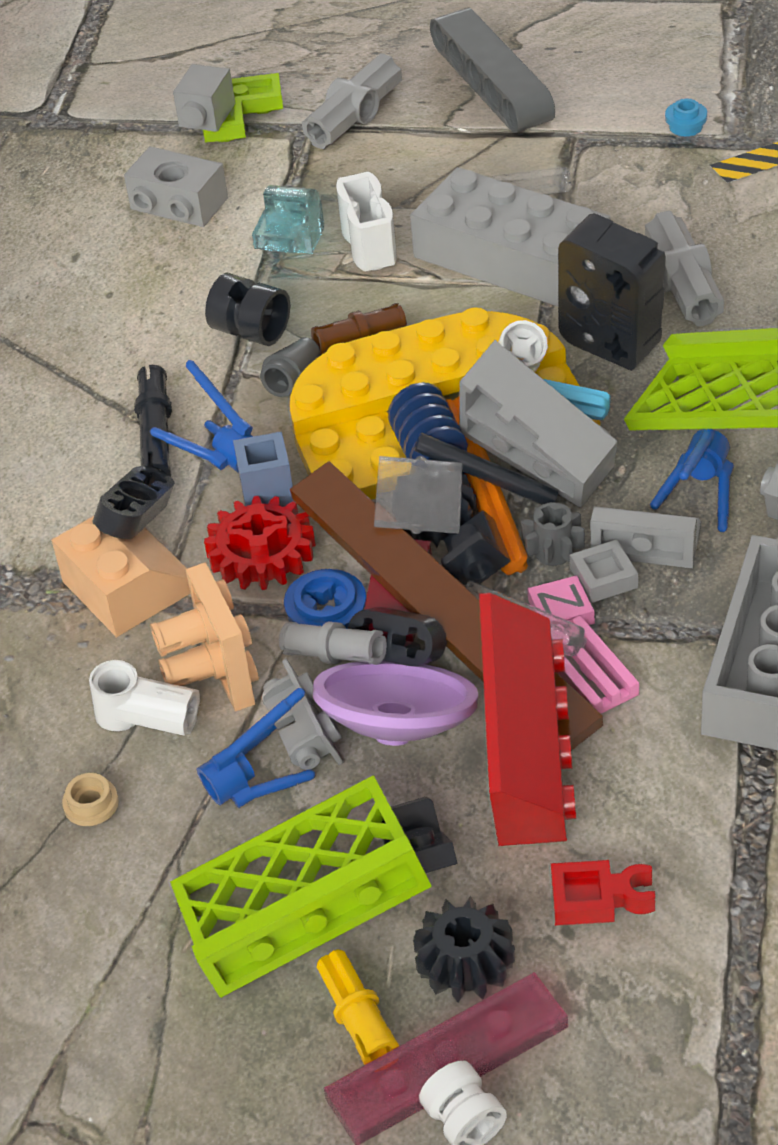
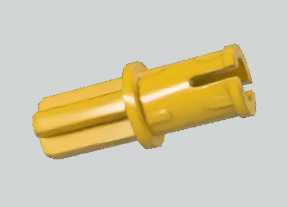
(356, 1007)

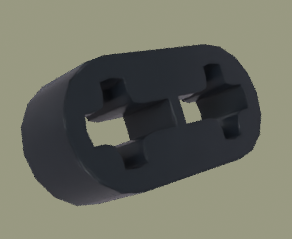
(398, 625)

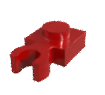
(590, 893)

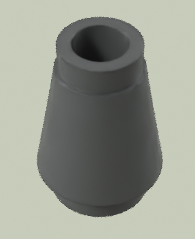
(285, 366)

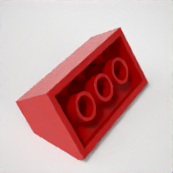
(523, 724)

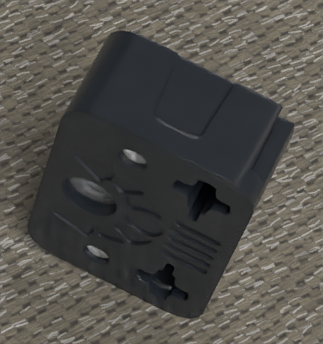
(610, 291)

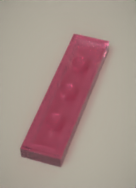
(481, 1035)

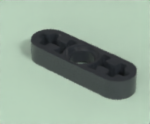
(133, 502)

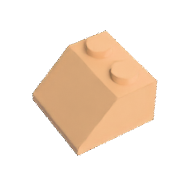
(119, 577)

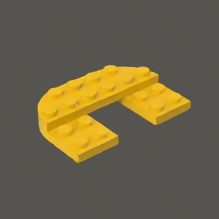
(346, 392)

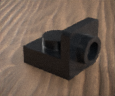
(476, 550)
(423, 831)

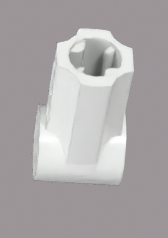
(128, 700)

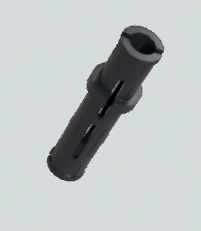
(153, 410)

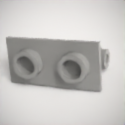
(313, 732)

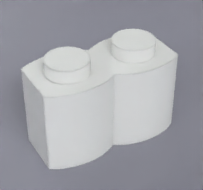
(366, 221)

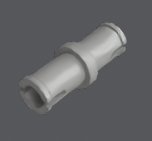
(333, 643)

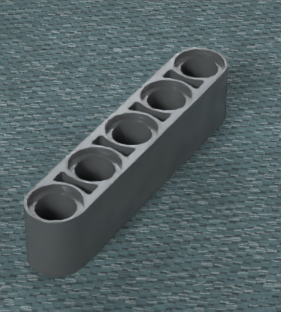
(492, 70)

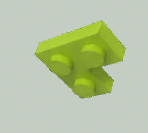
(252, 95)

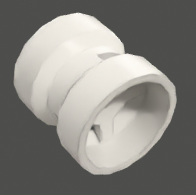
(526, 342)
(462, 1106)

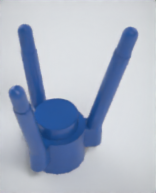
(223, 438)
(702, 461)
(229, 770)

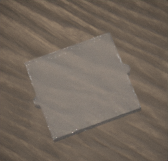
(418, 495)

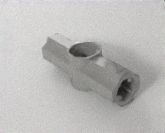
(352, 101)
(686, 269)

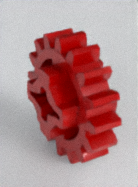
(260, 542)

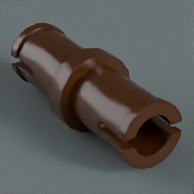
(358, 326)

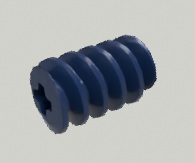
(423, 410)

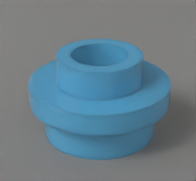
(686, 117)

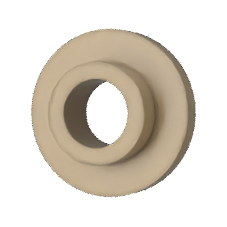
(89, 799)

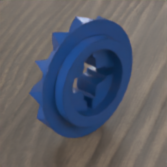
(319, 588)

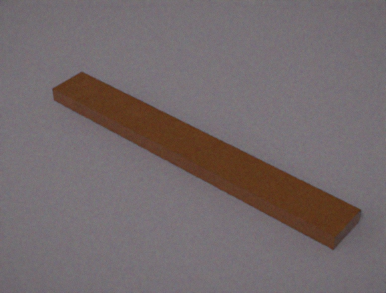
(415, 578)

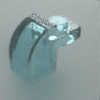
(290, 220)

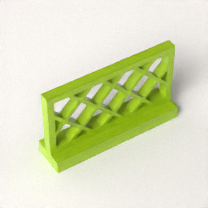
(725, 362)
(312, 910)

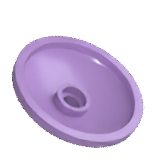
(395, 700)

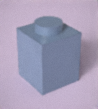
(264, 468)

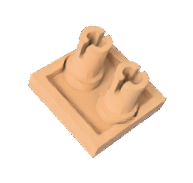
(221, 638)

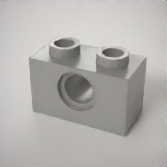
(176, 186)

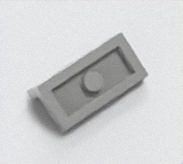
(648, 535)

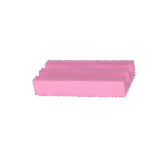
(611, 666)

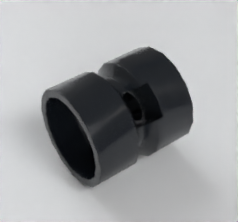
(247, 309)

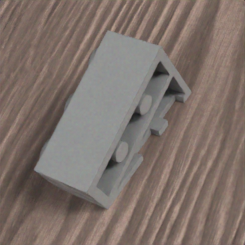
(533, 426)

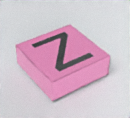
(563, 599)

